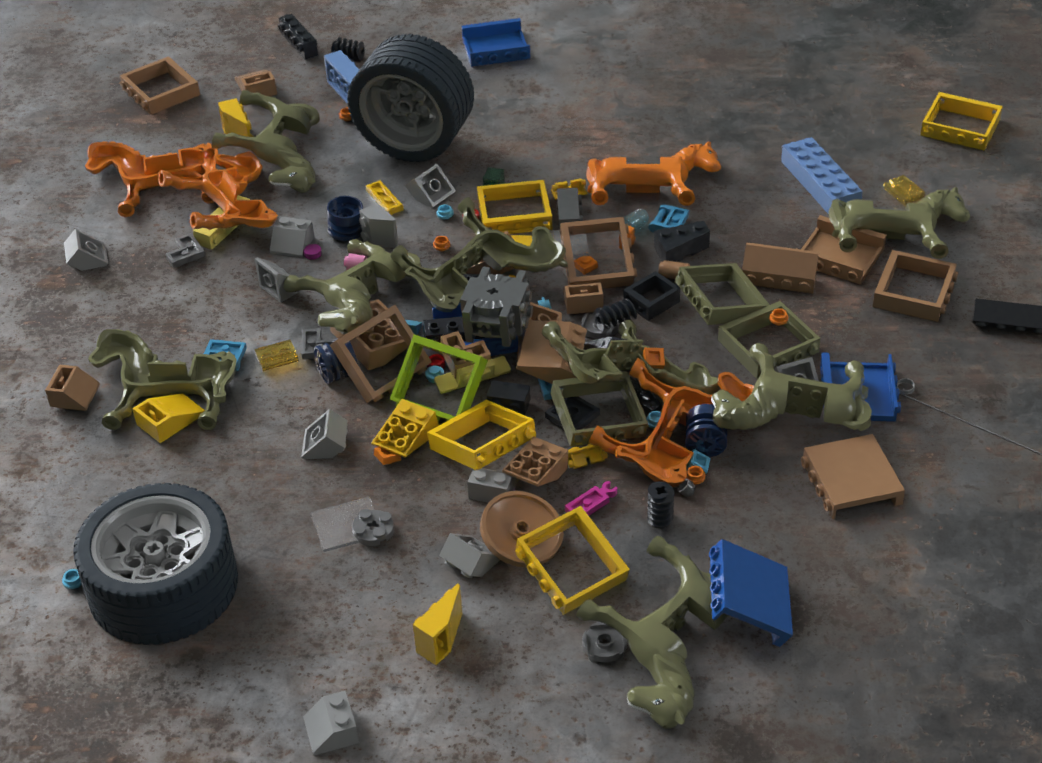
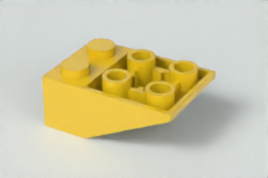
(234, 118)
(166, 415)
(406, 428)
(438, 627)

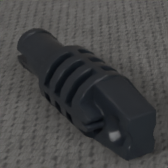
(646, 398)

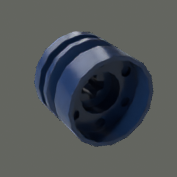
(344, 217)
(329, 364)
(703, 433)

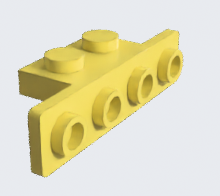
(494, 368)

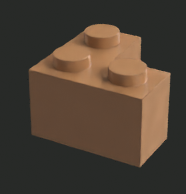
(455, 340)

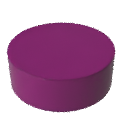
(312, 251)

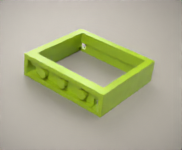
(411, 360)

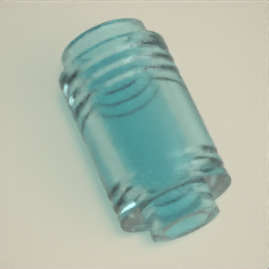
(637, 218)

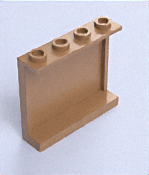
(848, 266)
(851, 473)

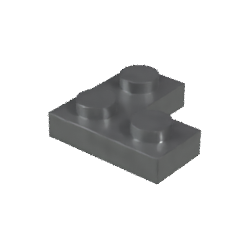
(188, 251)
(310, 339)

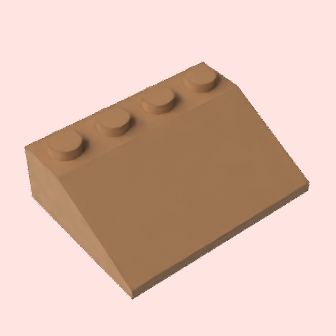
(378, 344)
(540, 358)

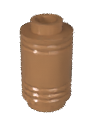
(670, 269)

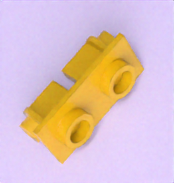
(578, 183)
(577, 456)

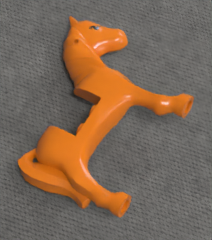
(142, 172)
(649, 177)
(223, 188)
(657, 454)

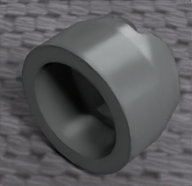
(686, 488)

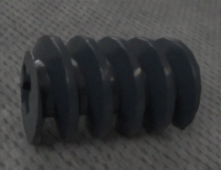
(352, 50)
(615, 312)
(660, 504)

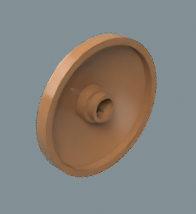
(513, 516)

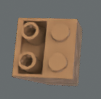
(583, 298)
(71, 388)

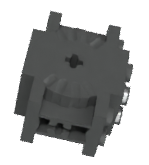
(496, 306)

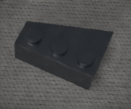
(681, 241)

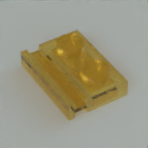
(904, 189)
(276, 355)

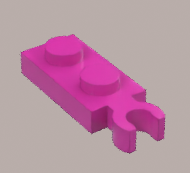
(593, 498)

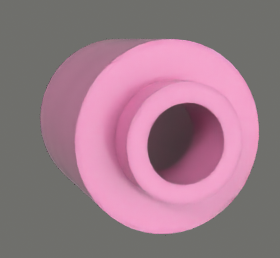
(353, 260)

